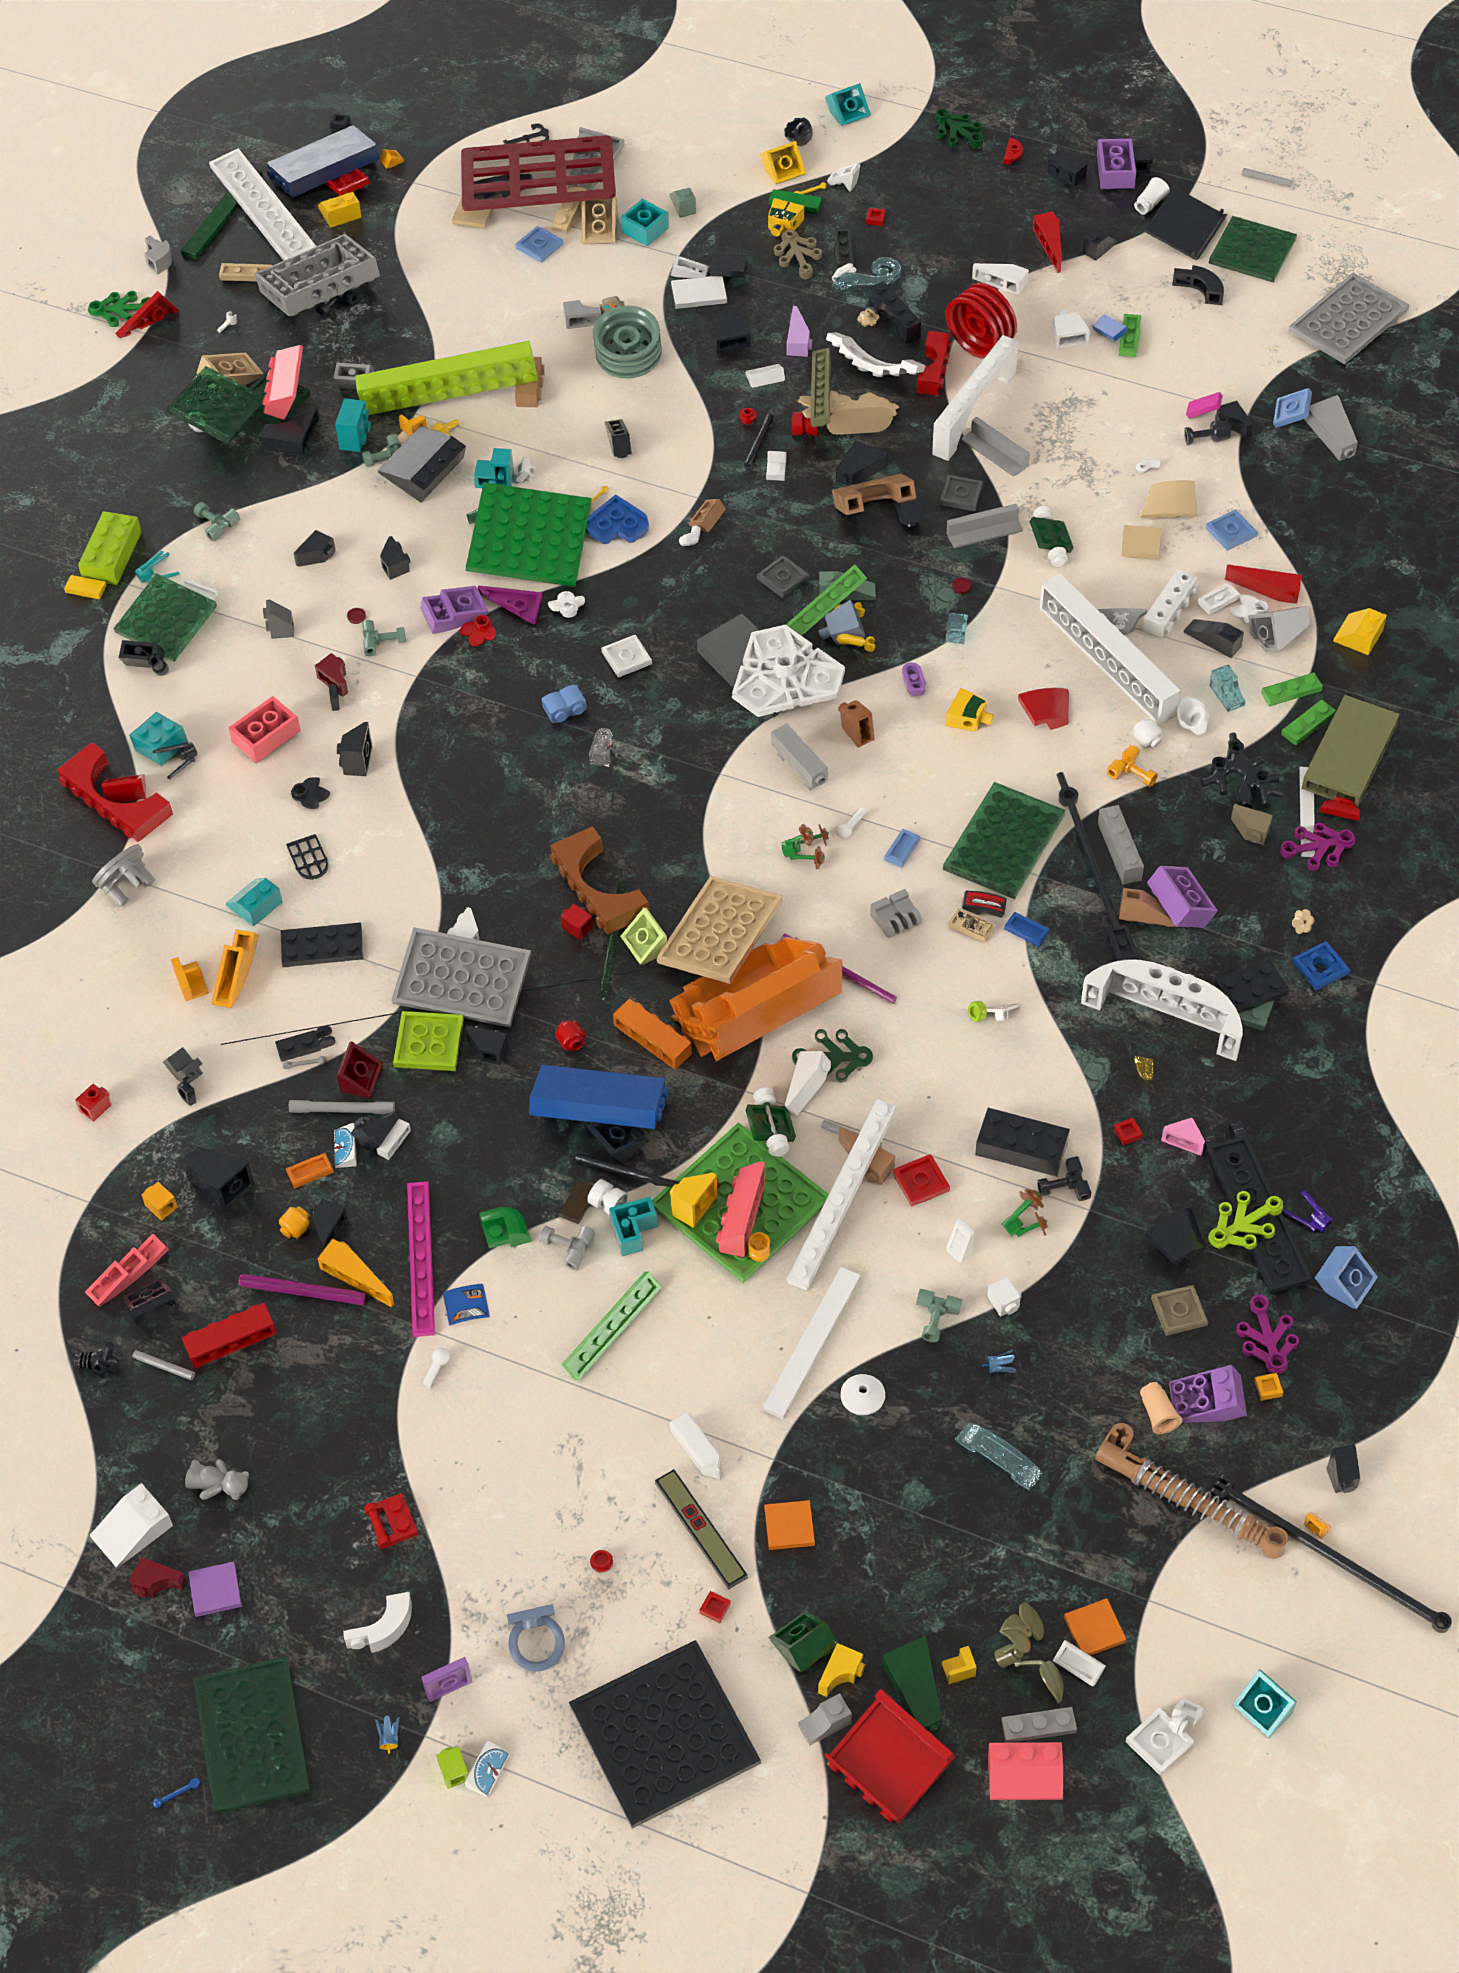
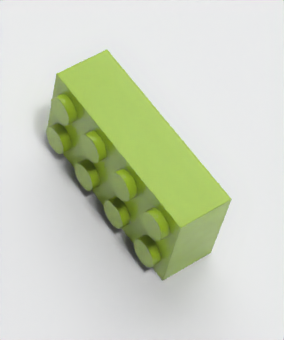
(110, 547)

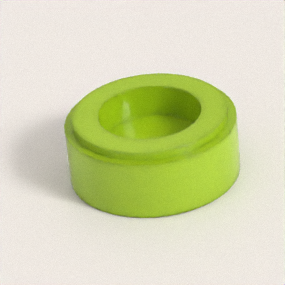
(977, 1011)

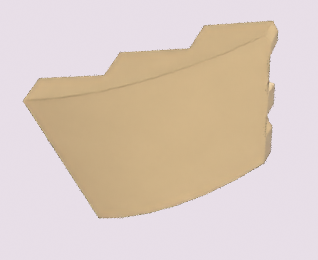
(1170, 500)

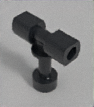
(349, 297)
(1073, 1180)

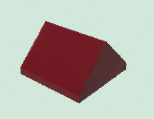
(358, 1071)

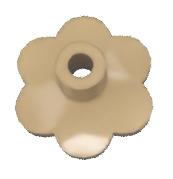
(868, 318)
(1303, 921)

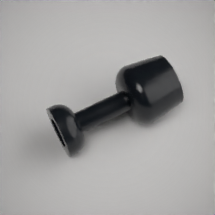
(1218, 431)

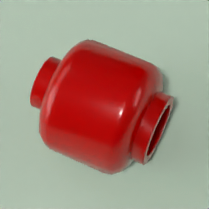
(570, 1035)

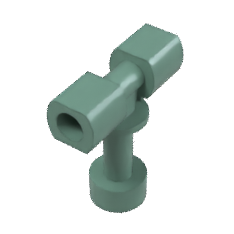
(394, 445)
(218, 521)
(372, 637)
(938, 1307)

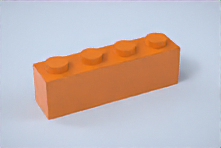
(652, 1033)

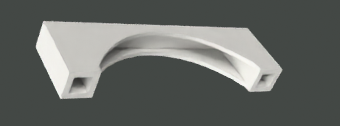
(999, 365)

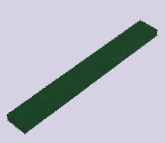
(211, 225)

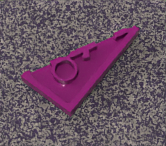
(520, 602)

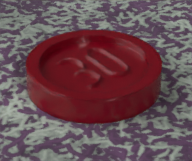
(961, 585)
(356, 615)

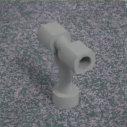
(575, 1245)

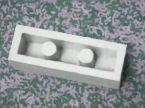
(394, 1139)

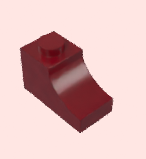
(331, 671)
(153, 1577)

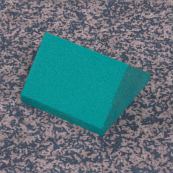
(1265, 1703)

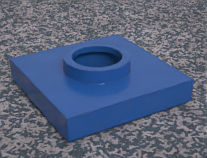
(1323, 955)

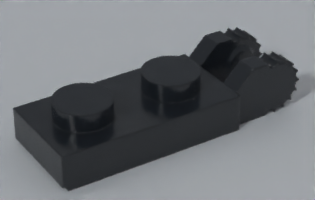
(305, 1043)

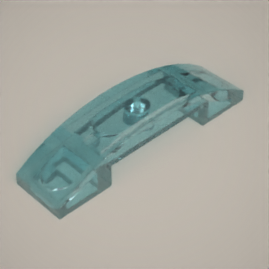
(1001, 1453)

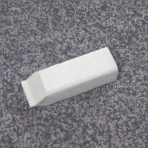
(696, 1445)

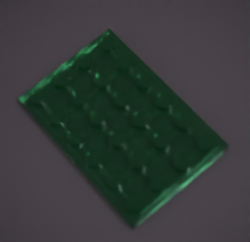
(1004, 840)
(251, 1735)

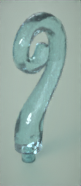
(851, 279)

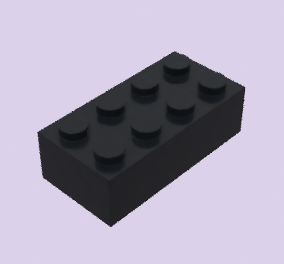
(1022, 1142)

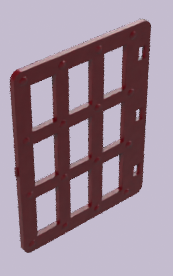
(529, 149)

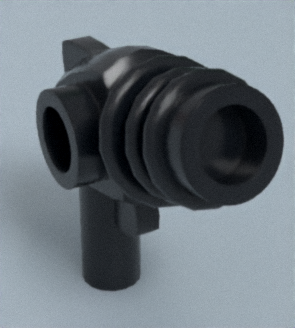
(98, 1360)

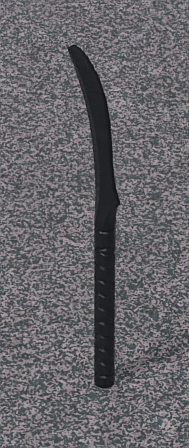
(656, 1180)

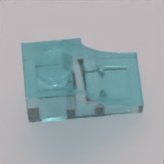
(1225, 686)

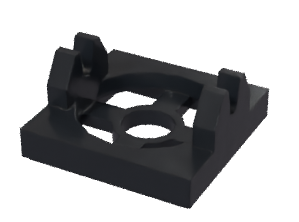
(149, 1301)

